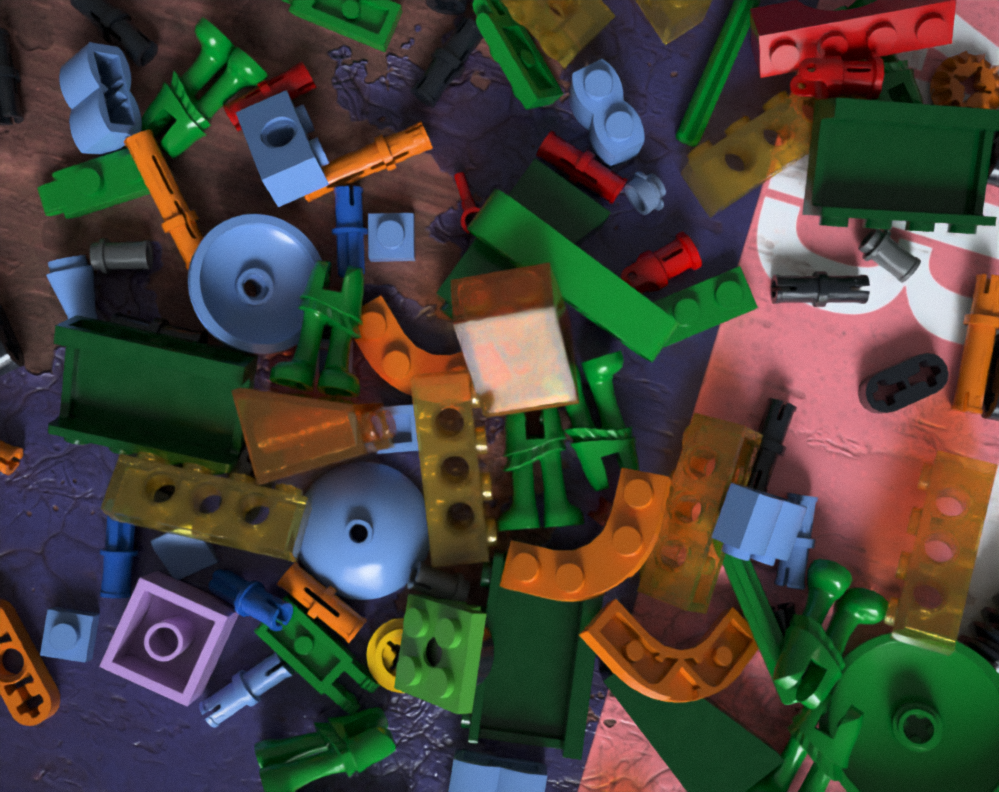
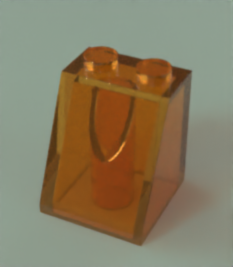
(516, 339)
(308, 431)

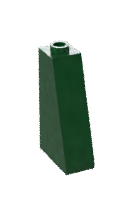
(549, 199)
(698, 740)

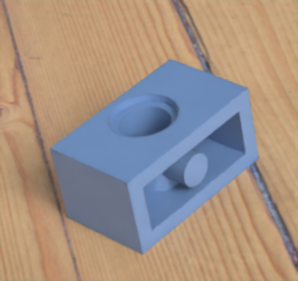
(282, 149)

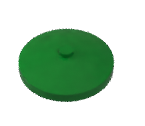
(924, 719)

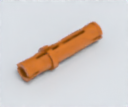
(373, 158)
(166, 194)
(978, 345)

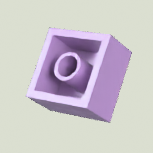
(170, 637)

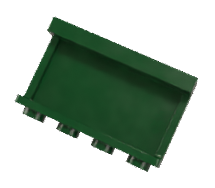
(899, 164)
(151, 393)
(538, 671)

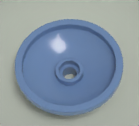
(260, 252)
(395, 523)

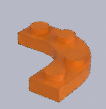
(393, 352)
(605, 561)
(666, 671)

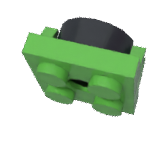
(443, 652)

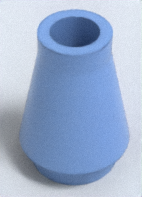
(74, 285)

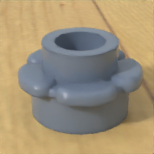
(645, 192)

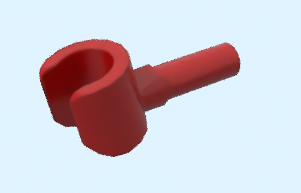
(468, 203)

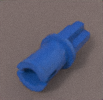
(349, 228)
(117, 560)
(251, 599)

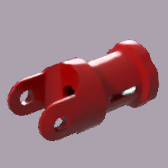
(839, 77)
(655, 268)

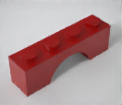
(792, 31)

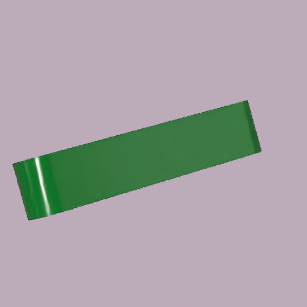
(581, 279)

